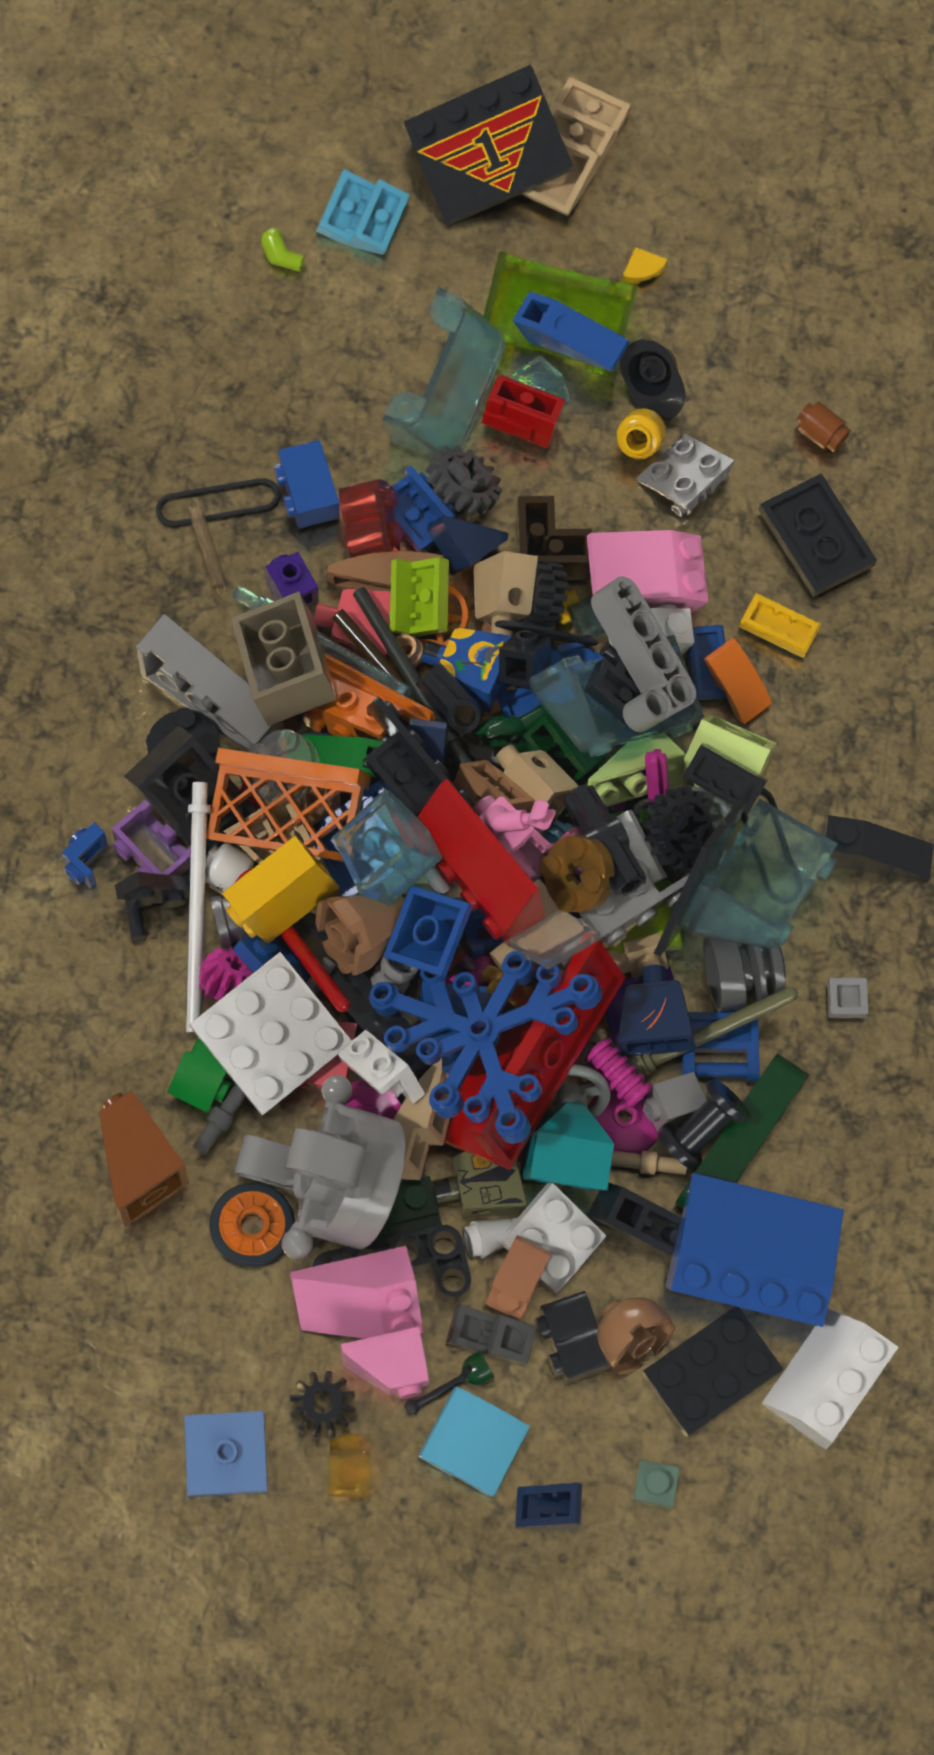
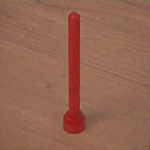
(313, 966)

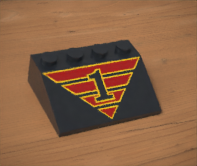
(489, 145)

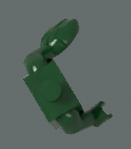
(541, 734)

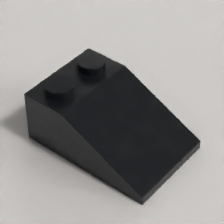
(166, 782)

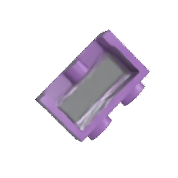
(150, 843)

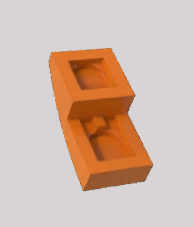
(739, 680)

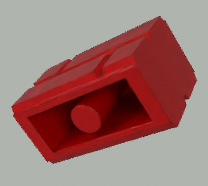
(523, 411)

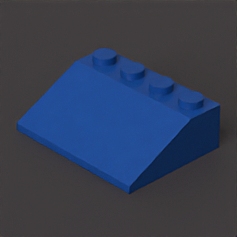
(756, 1250)

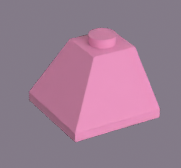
(389, 1362)

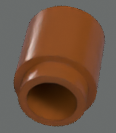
(823, 426)

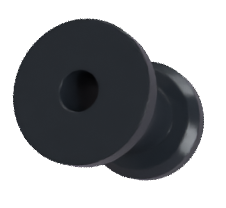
(704, 1124)

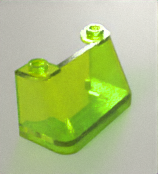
(591, 296)

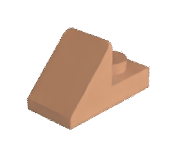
(518, 1278)

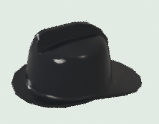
(653, 378)

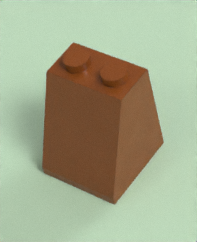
(139, 1158)

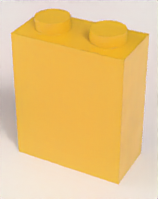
(279, 891)

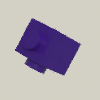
(290, 575)

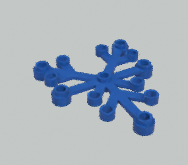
(541, 1007)

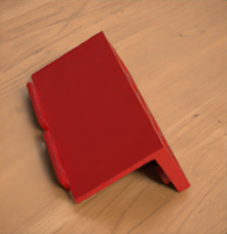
(535, 1051)

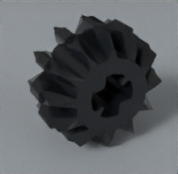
(308, 1405)

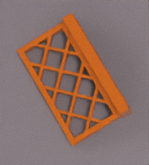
(282, 771)

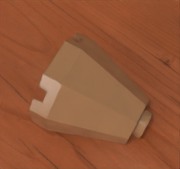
(356, 930)

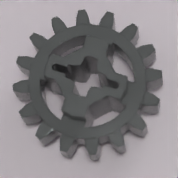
(464, 480)

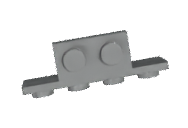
(623, 911)

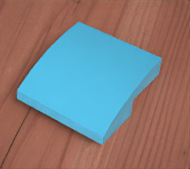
(362, 213)
(473, 1441)

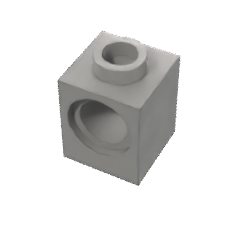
(673, 1101)

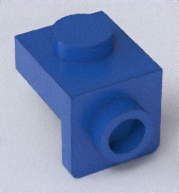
(82, 849)

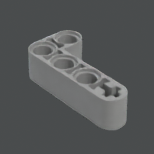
(645, 653)

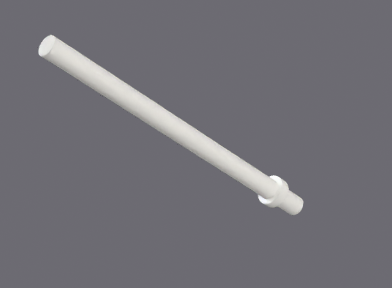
(199, 811)

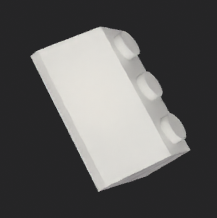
(829, 1377)

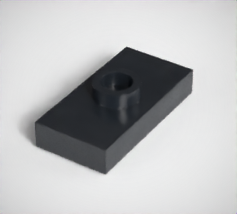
(724, 777)

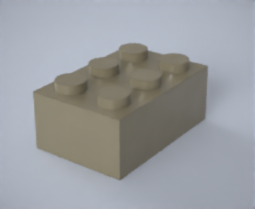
(283, 658)

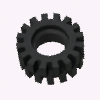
(548, 594)

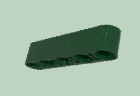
(742, 1141)

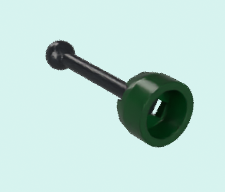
(474, 1371)

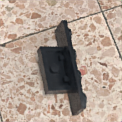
(403, 763)

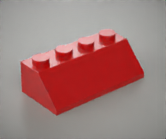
(481, 865)

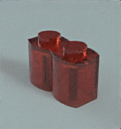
(370, 518)

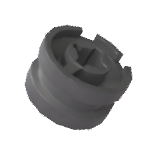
(227, 928)

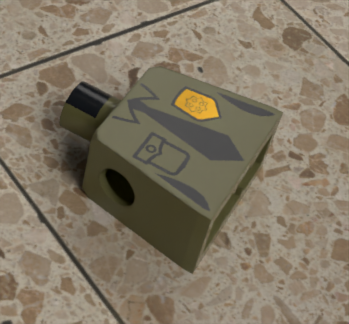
(482, 1187)

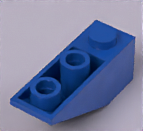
(568, 332)

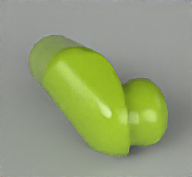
(277, 252)

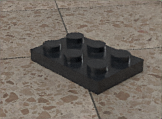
(817, 535)
(712, 1371)

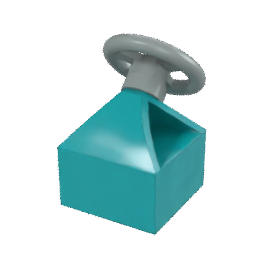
(570, 1143)

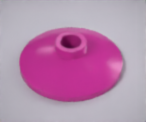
(627, 1136)

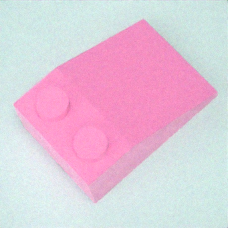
(660, 562)
(359, 1295)

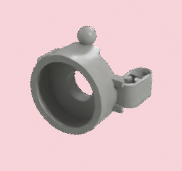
(340, 1173)

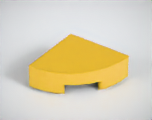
(643, 266)

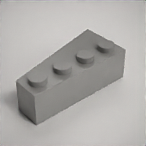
(202, 683)

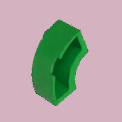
(200, 1079)

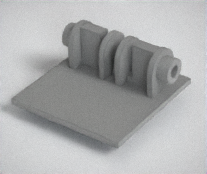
(686, 473)

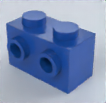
(308, 484)

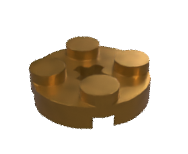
(560, 879)

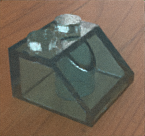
(386, 848)

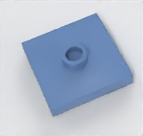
(225, 1454)

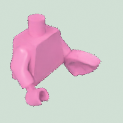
(517, 831)

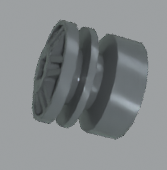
(741, 968)

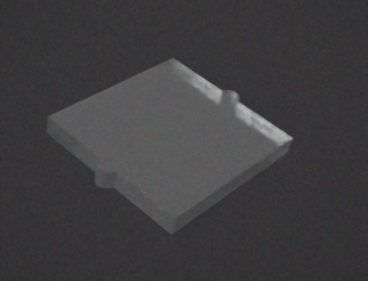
(554, 939)

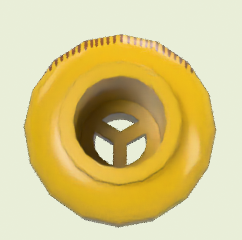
(631, 436)

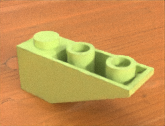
(625, 773)

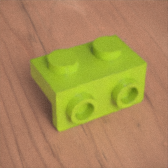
(419, 596)

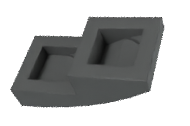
(492, 1335)

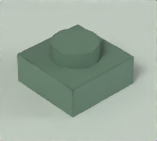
(656, 1484)

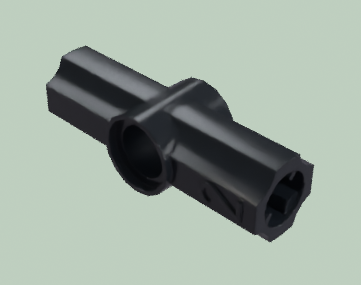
(596, 823)

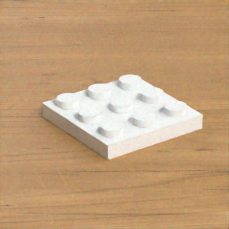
(270, 1033)

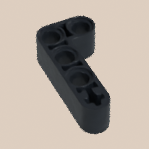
(427, 1257)

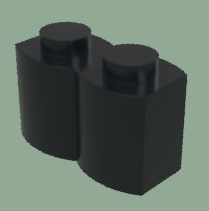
(573, 1336)

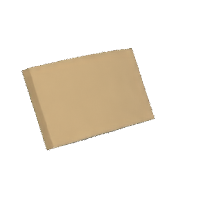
(588, 127)

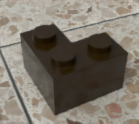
(539, 537)

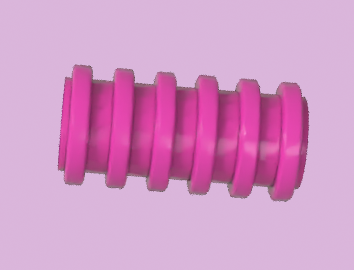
(618, 1072)

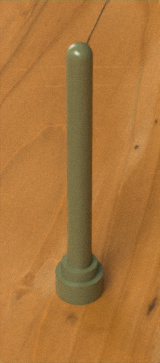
(647, 1063)

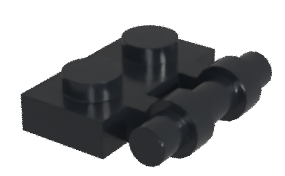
(611, 683)

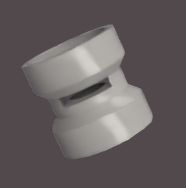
(393, 972)

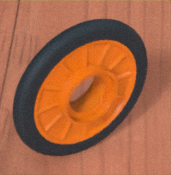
(243, 1201)

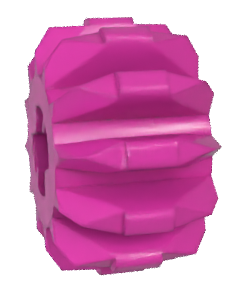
(222, 973)

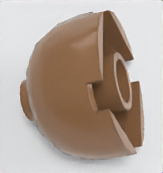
(632, 1330)

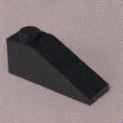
(878, 849)
(636, 1218)

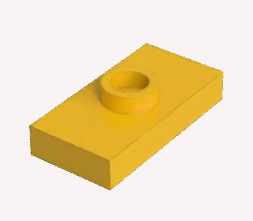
(779, 625)

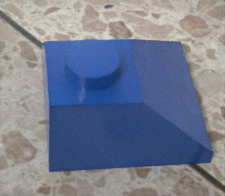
(428, 931)

